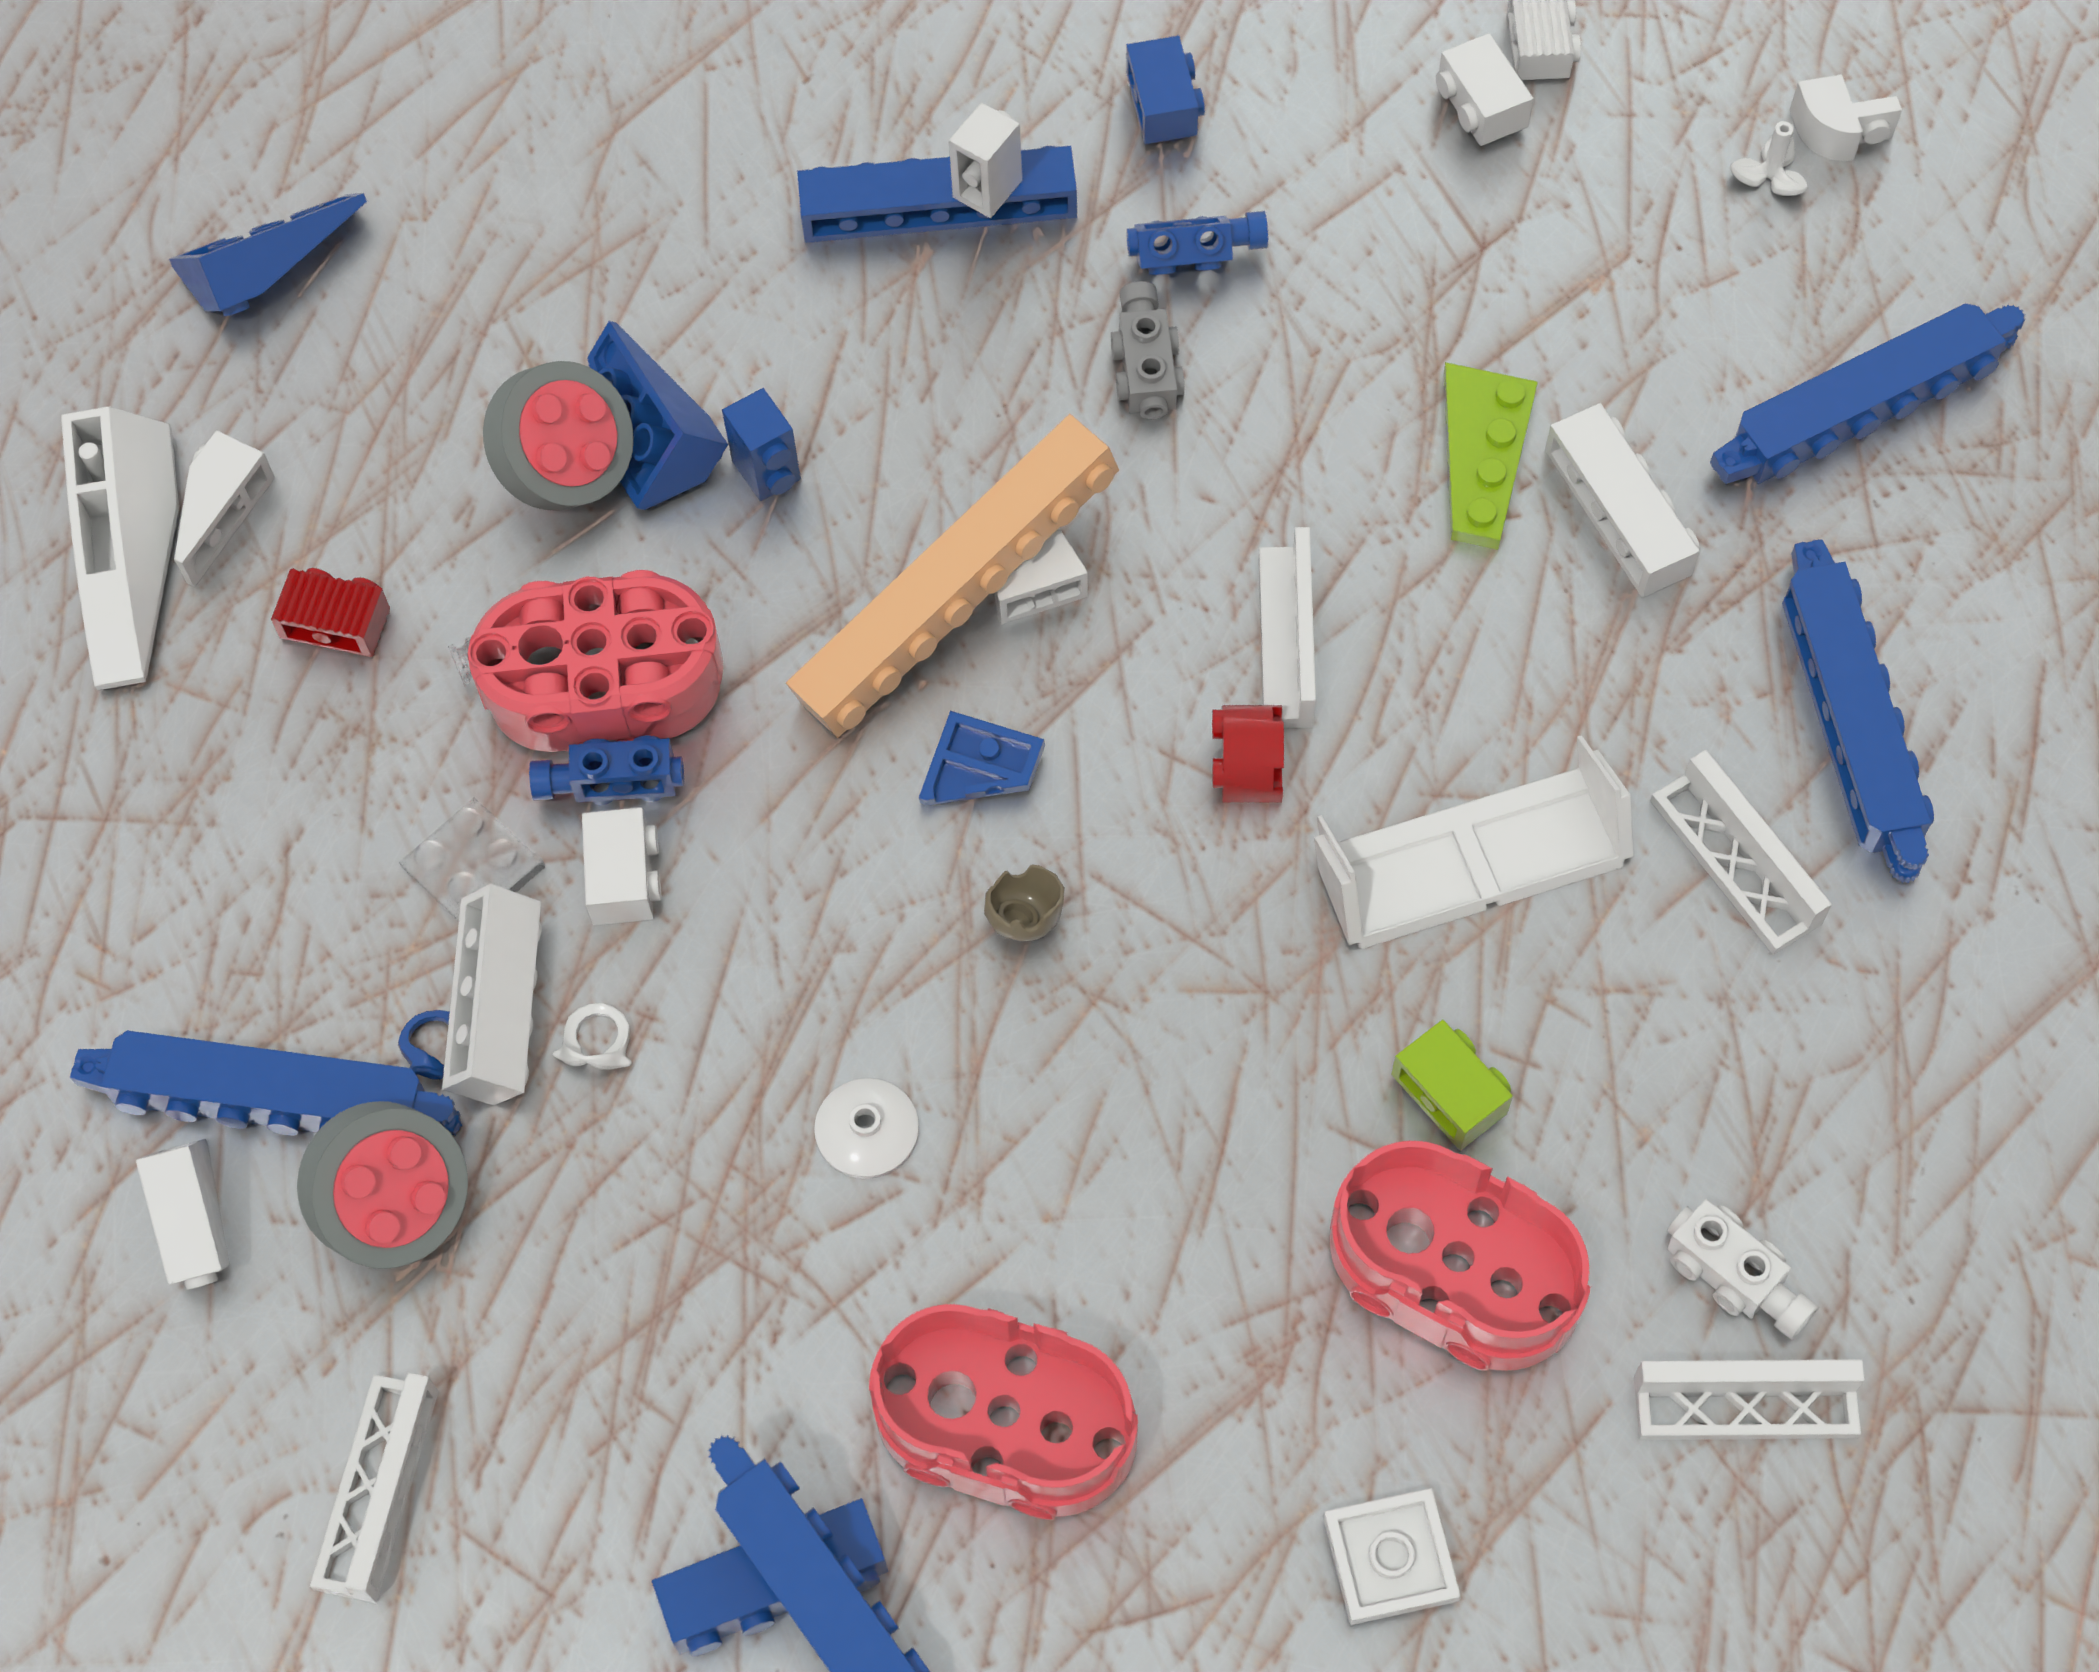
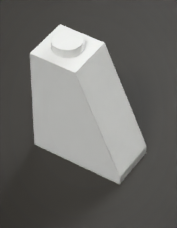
(185, 1213)

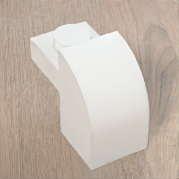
(1835, 125)

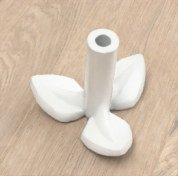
(1776, 154)

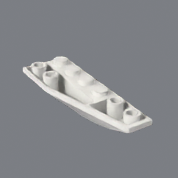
(121, 533)

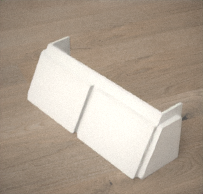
(1478, 853)

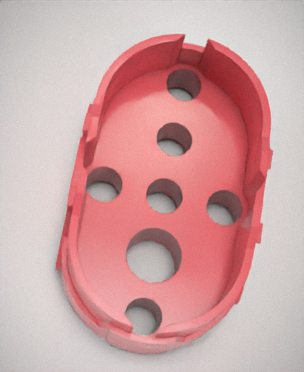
(646, 690)
(1526, 1245)
(1068, 1386)

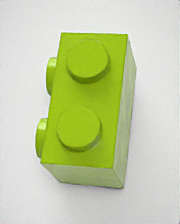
(1452, 1083)

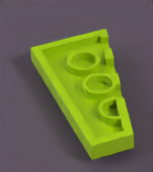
(1485, 436)

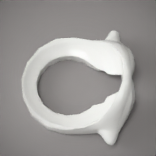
(613, 1057)

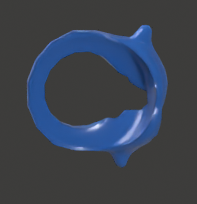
(419, 1060)

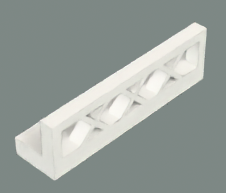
(1288, 630)
(1755, 842)
(1748, 1378)
(387, 1490)

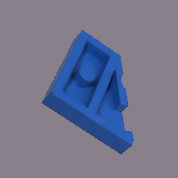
(980, 761)

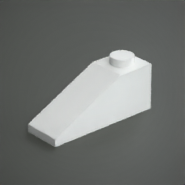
(218, 496)

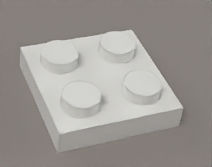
(1391, 1556)

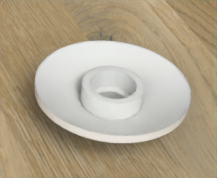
(870, 1150)

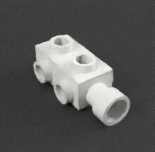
(1723, 1263)

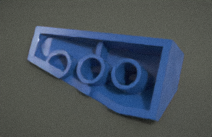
(238, 269)
(671, 433)

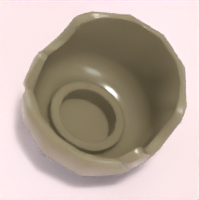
(1025, 904)

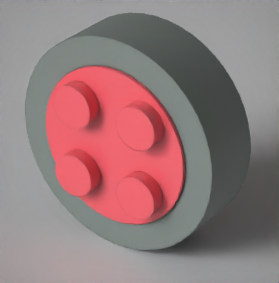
(558, 435)
(382, 1184)

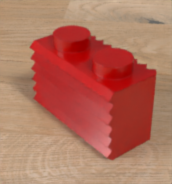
(331, 611)

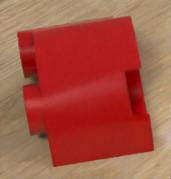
(1250, 753)

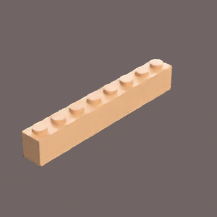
(954, 576)

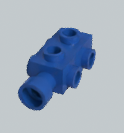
(1184, 241)
(620, 764)

